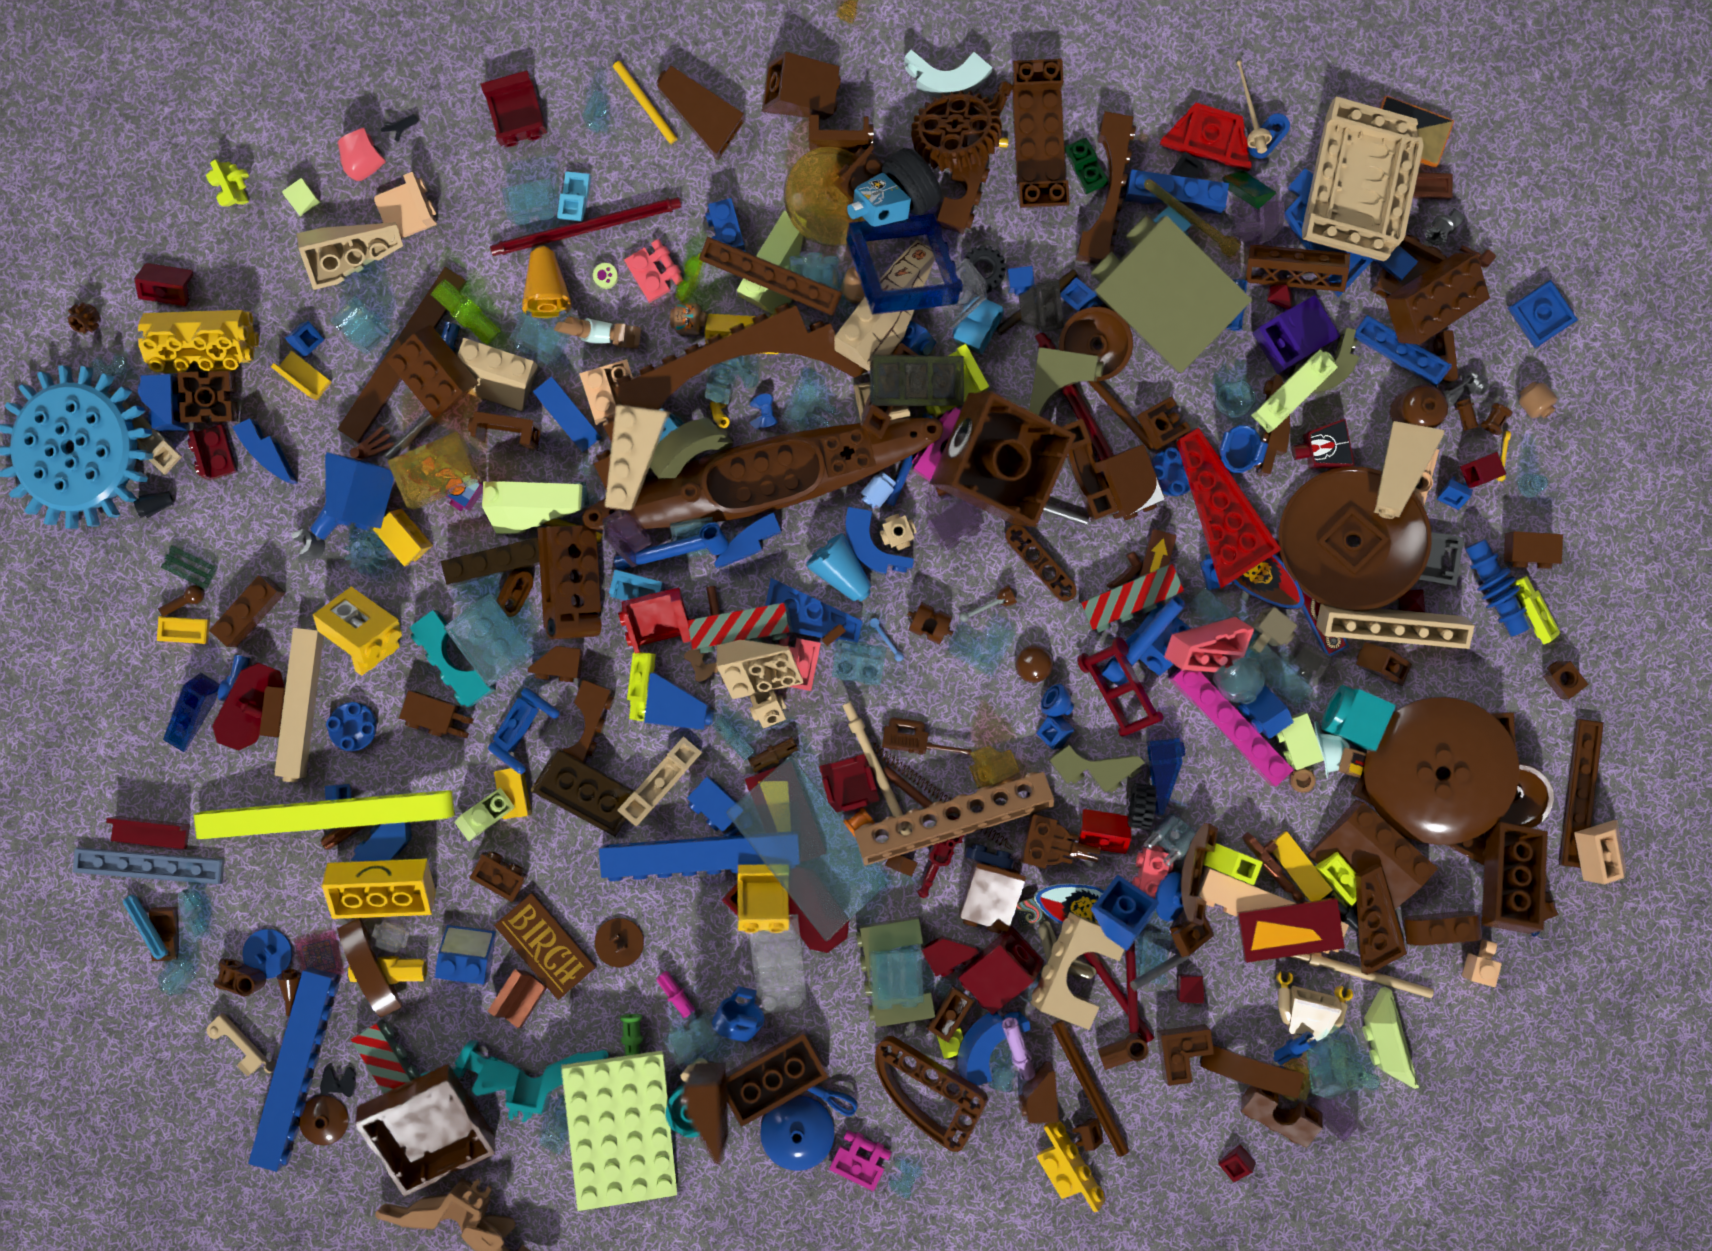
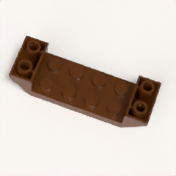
(1039, 133)

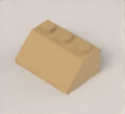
(500, 375)

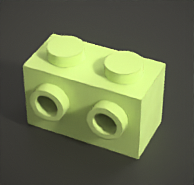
(1300, 742)

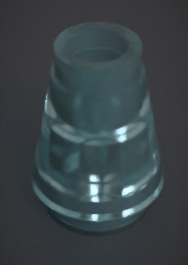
(1532, 484)

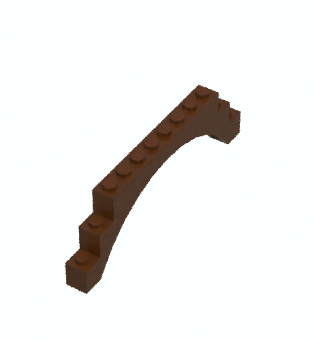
(773, 333)

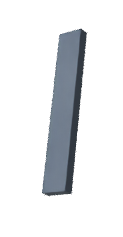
(148, 865)

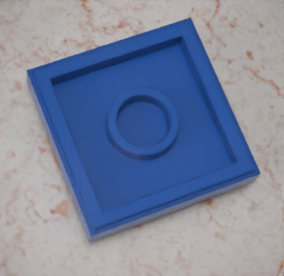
(1542, 313)

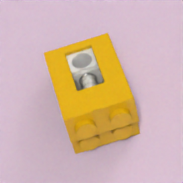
(359, 629)

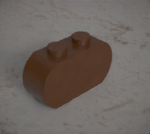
(1443, 928)

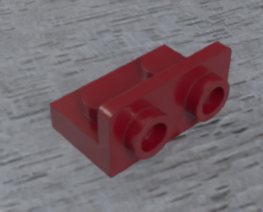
(212, 452)

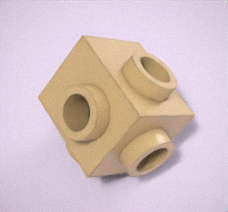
(894, 541)
(767, 708)

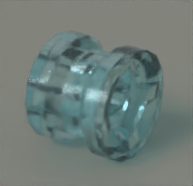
(1002, 1078)

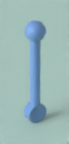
(875, 624)

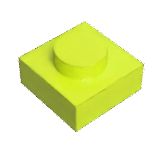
(952, 1047)

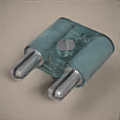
(1173, 836)

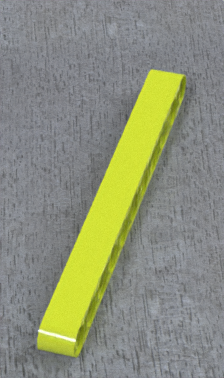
(324, 814)

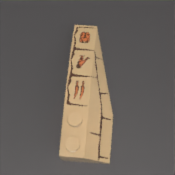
(882, 333)

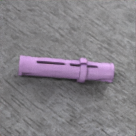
(1020, 1055)

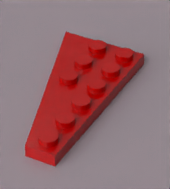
(1229, 522)

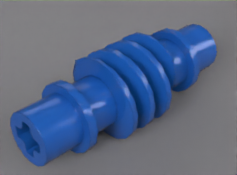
(1498, 587)

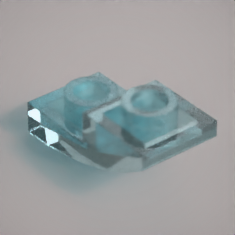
(190, 904)

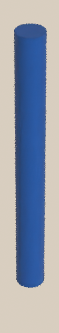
(902, 475)

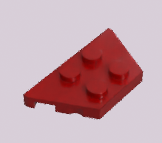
(1210, 135)

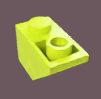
(1233, 863)

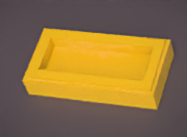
(183, 630)

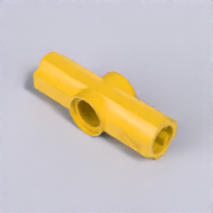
(400, 969)

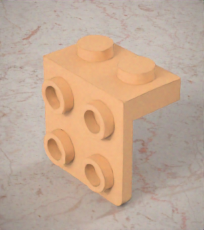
(407, 206)

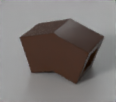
(902, 864)

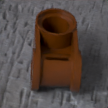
(234, 977)

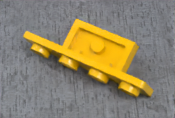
(1067, 1168)

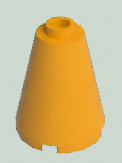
(544, 287)

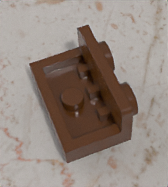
(499, 876)

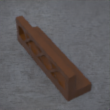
(1298, 262)

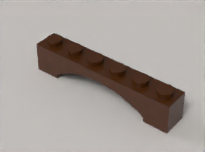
(1114, 135)

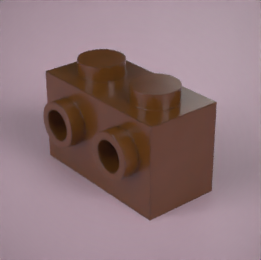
(1533, 548)

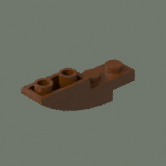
(1276, 439)

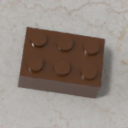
(432, 371)

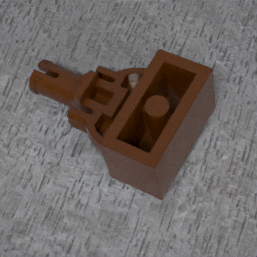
(1048, 842)

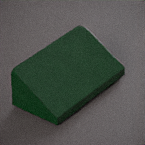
(1249, 188)

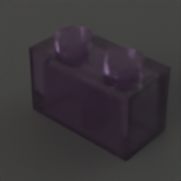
(954, 524)

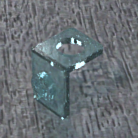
(556, 1131)

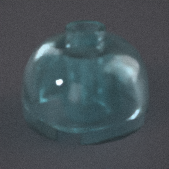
(1241, 681)

